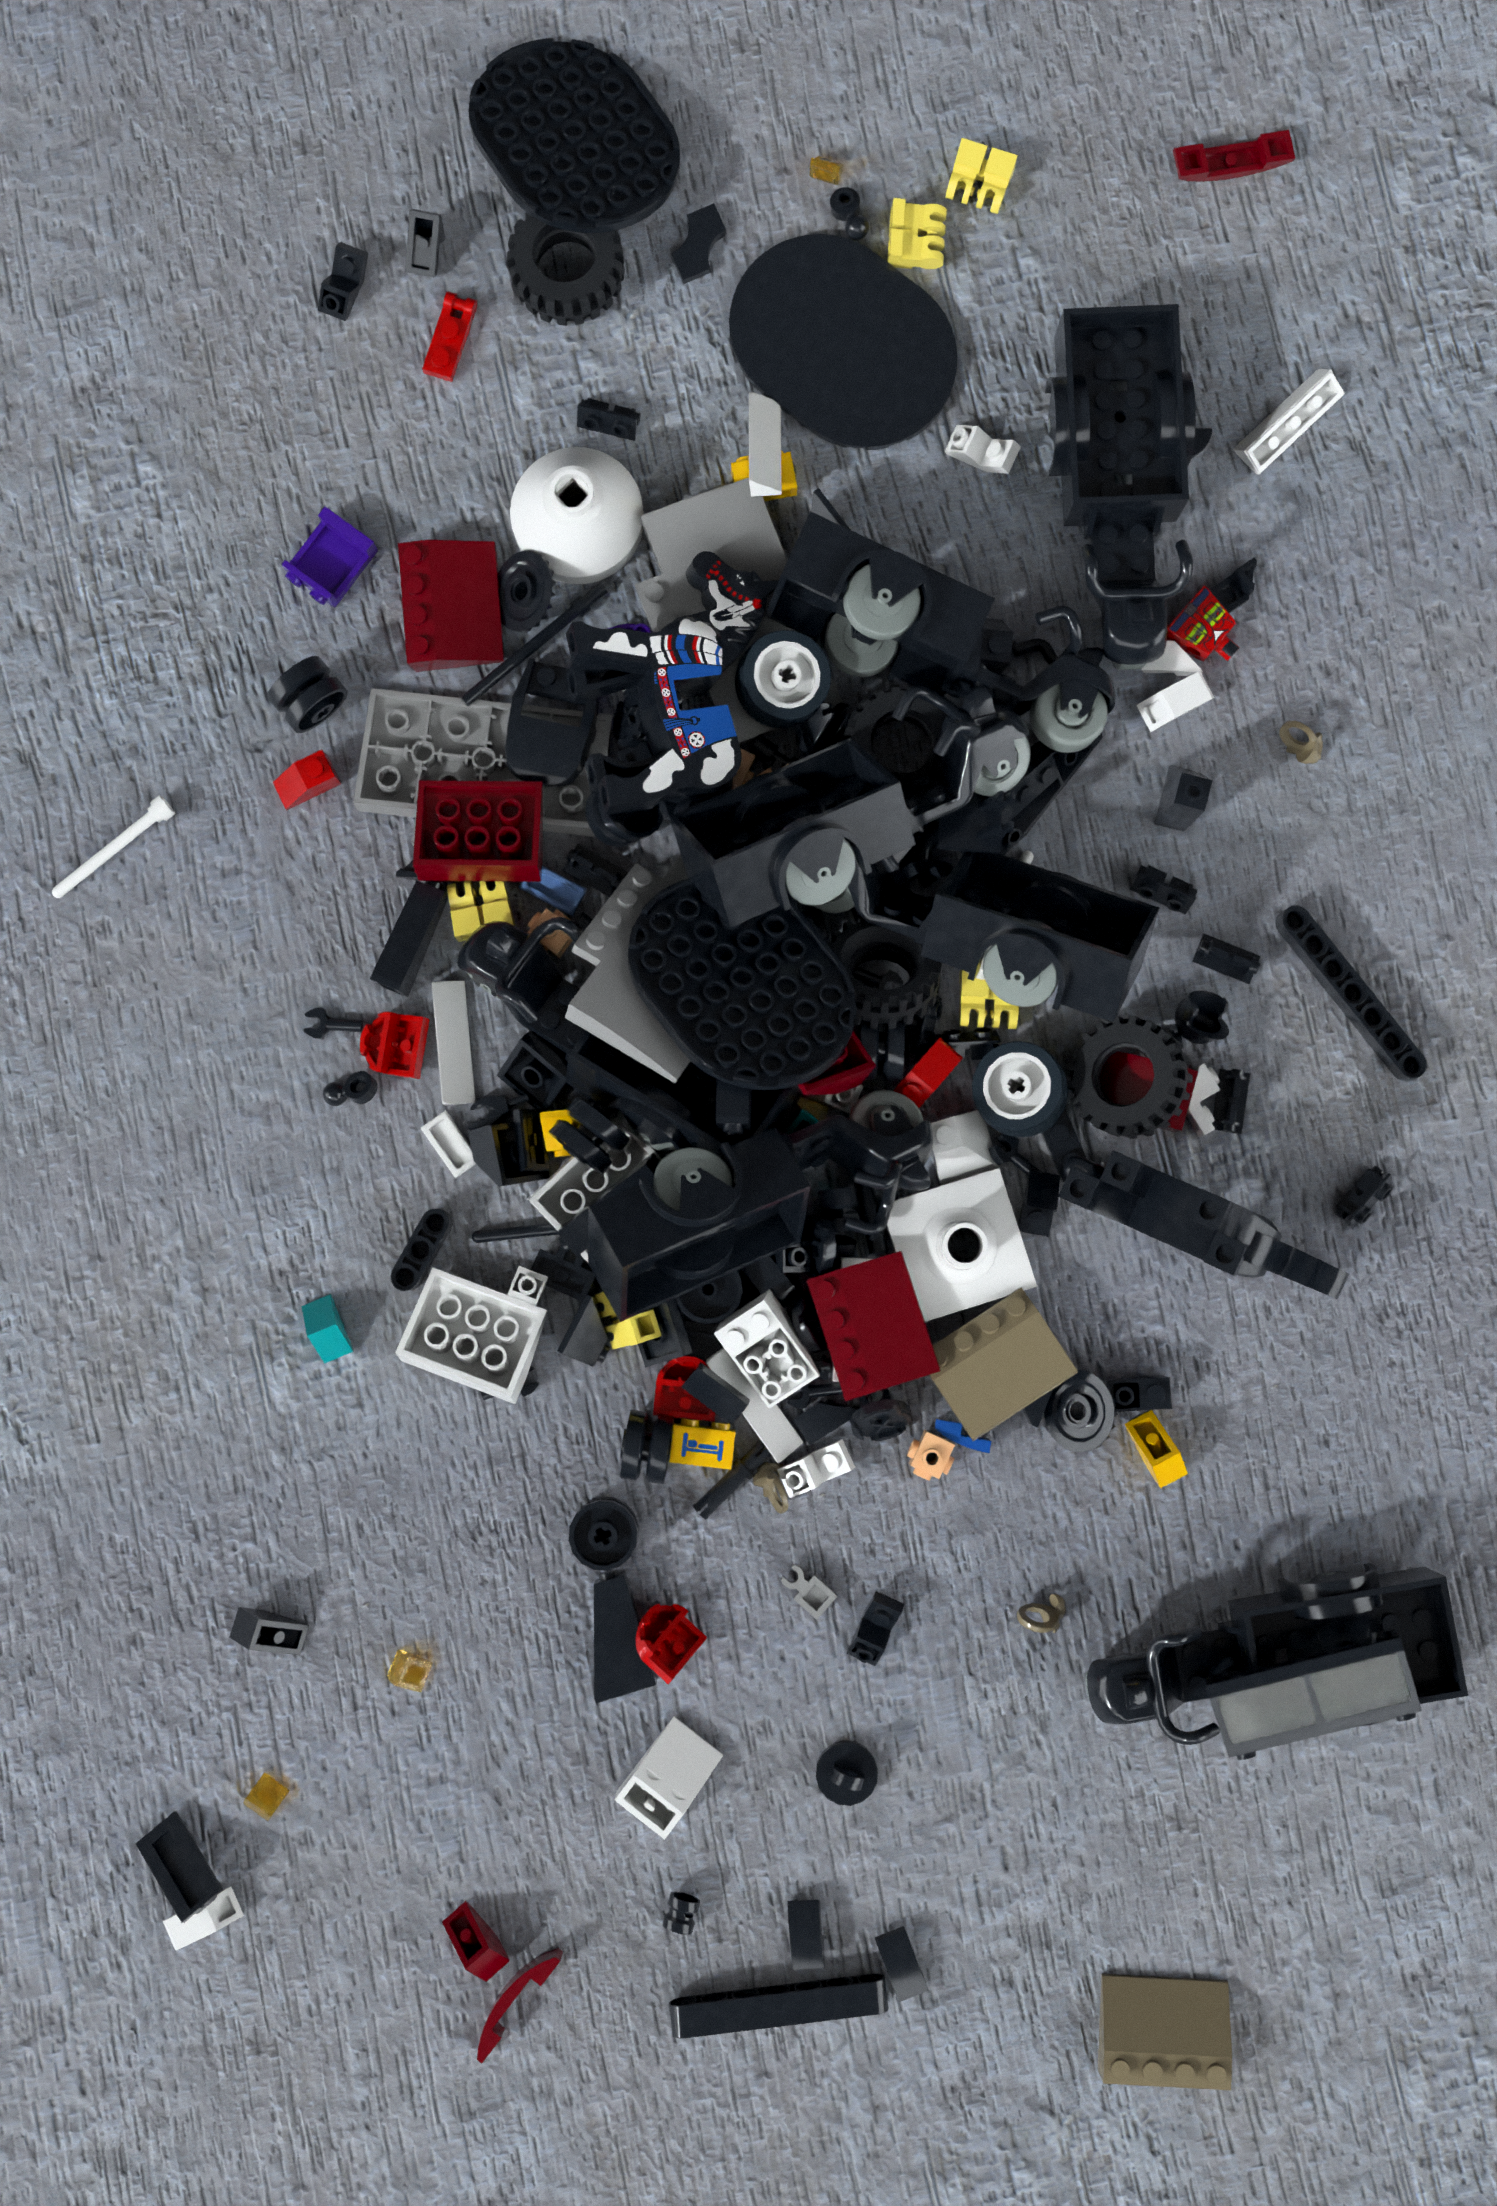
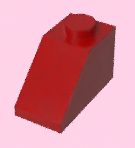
(306, 779)
(929, 1072)

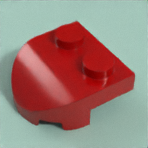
(395, 1044)
(672, 1398)
(667, 1640)

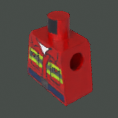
(1203, 627)

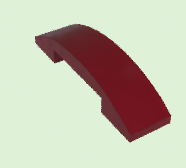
(1234, 160)
(538, 1971)

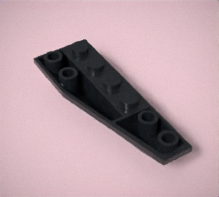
(1038, 788)

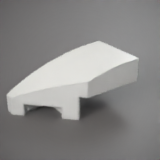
(1173, 661)

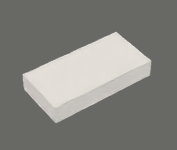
(449, 1143)

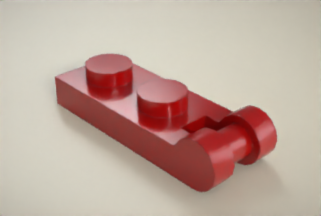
(449, 337)

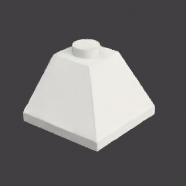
(961, 1147)

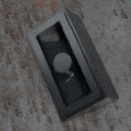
(716, 1393)

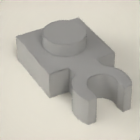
(812, 1593)

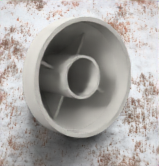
(583, 540)

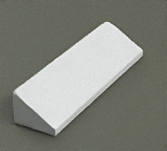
(1289, 420)
(764, 446)
(453, 1042)
(768, 1423)

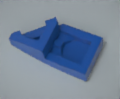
(952, 1431)

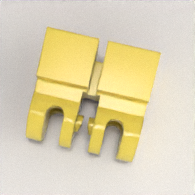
(972, 166)
(905, 225)
(468, 917)
(973, 998)
(632, 1330)

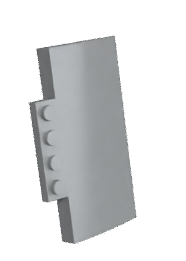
(746, 540)
(444, 740)
(608, 999)

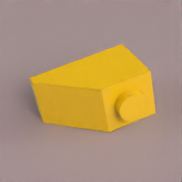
(548, 1120)
(1156, 1449)

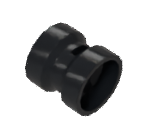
(681, 1913)

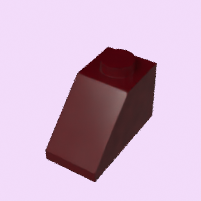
(475, 1942)

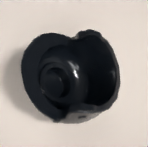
(1200, 1017)

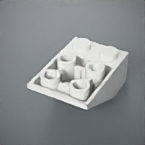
(767, 1349)
(668, 1777)

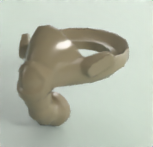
(1305, 751)
(768, 1480)
(1049, 1614)

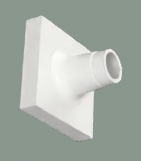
(922, 1228)

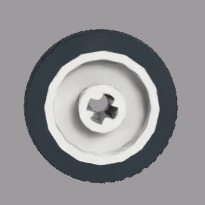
(761, 672)
(1005, 1071)

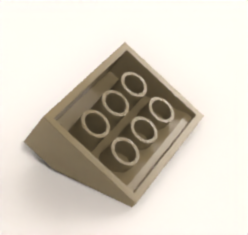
(999, 1364)
(1165, 2032)

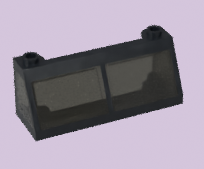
(1313, 1695)

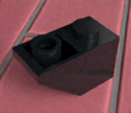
(1141, 1393)

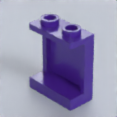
(330, 559)

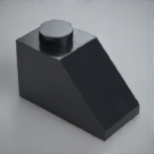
(268, 1632)

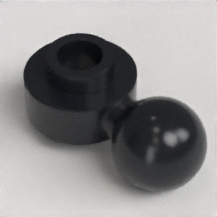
(856, 225)
(359, 1088)

